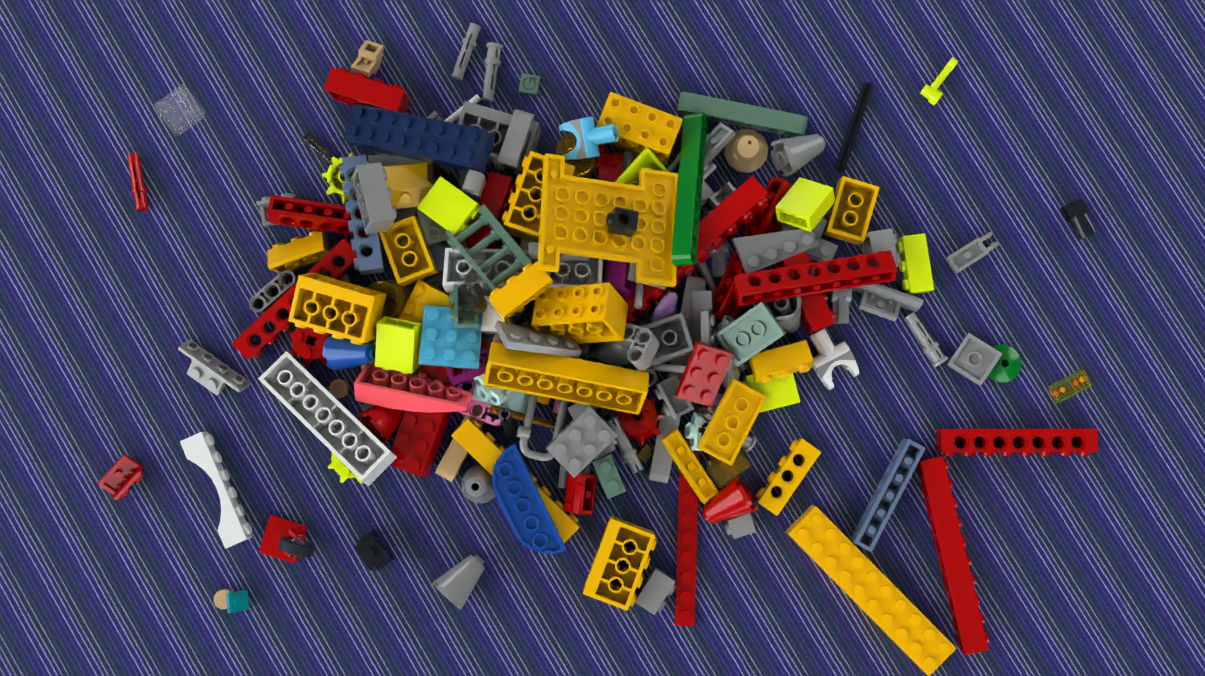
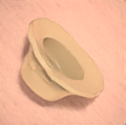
(746, 156)

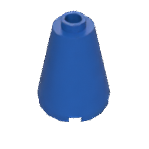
(343, 354)

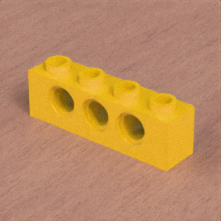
(809, 455)

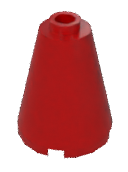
(381, 421)
(730, 502)

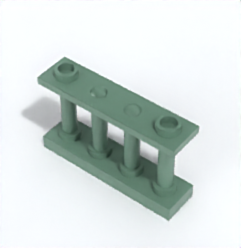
(497, 232)

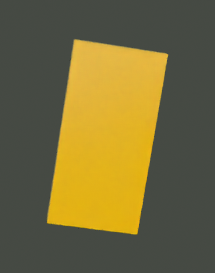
(731, 422)

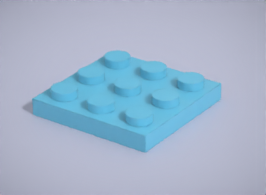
(447, 345)

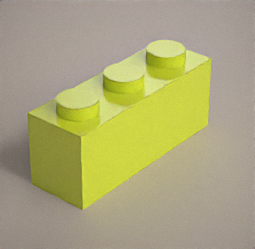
(915, 264)

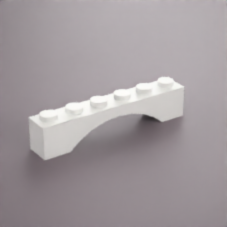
(232, 526)

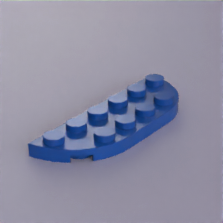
(524, 504)

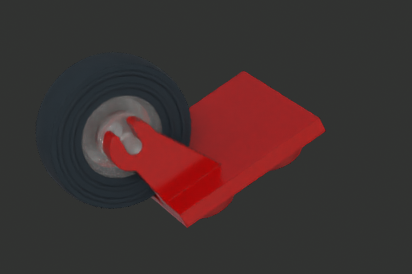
(285, 540)

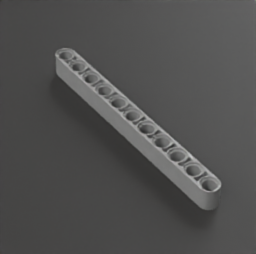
(661, 459)

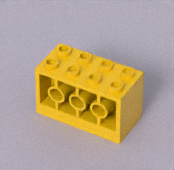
(641, 126)
(522, 202)
(336, 308)
(581, 313)
(606, 565)

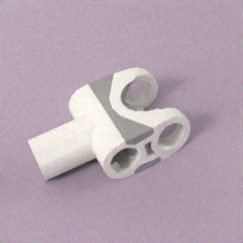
(830, 357)

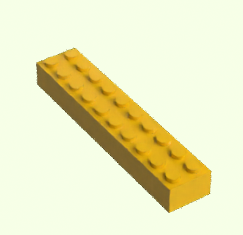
(870, 590)

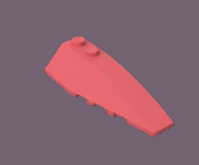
(408, 391)

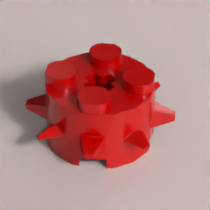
(302, 345)
(646, 426)

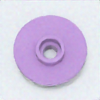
(666, 307)

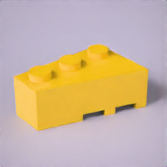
(519, 291)

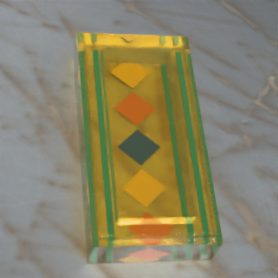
(1069, 386)

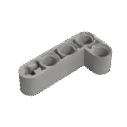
(635, 338)

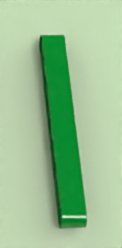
(689, 190)

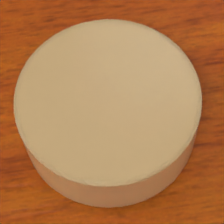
(339, 388)
(220, 599)

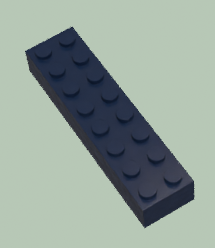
(419, 138)

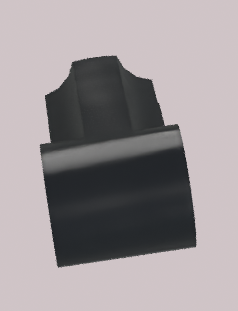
(1076, 214)

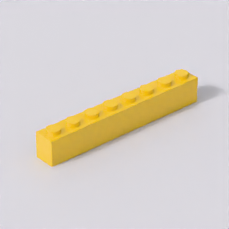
(486, 452)

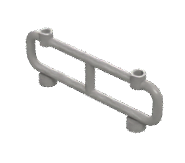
(524, 431)

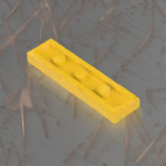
(689, 466)

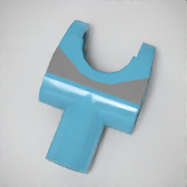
(588, 137)

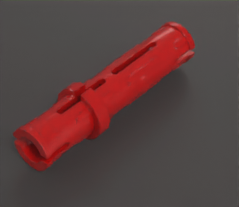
(139, 190)

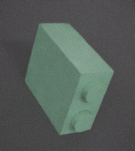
(609, 476)

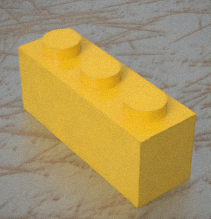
(781, 362)

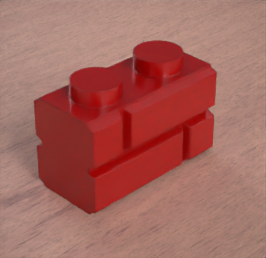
(580, 493)

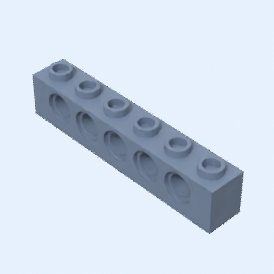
(374, 262)
(887, 494)

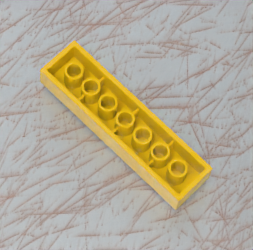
(566, 379)

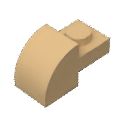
(368, 59)

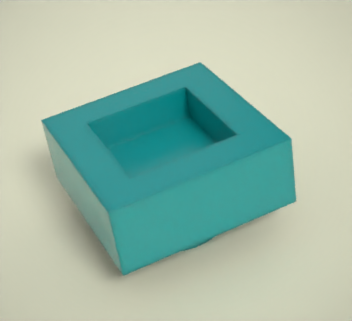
(237, 601)

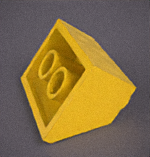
(407, 184)
(298, 252)
(423, 295)

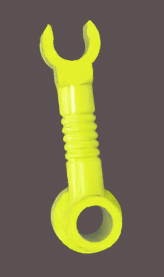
(932, 92)

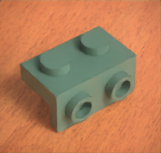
(462, 313)

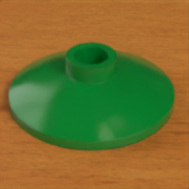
(1011, 370)

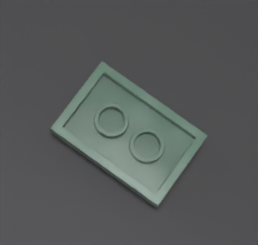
(750, 333)

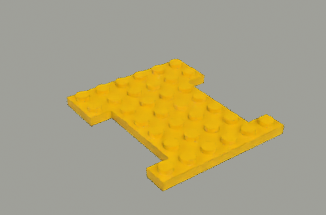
(576, 216)

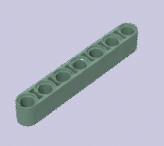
(743, 114)

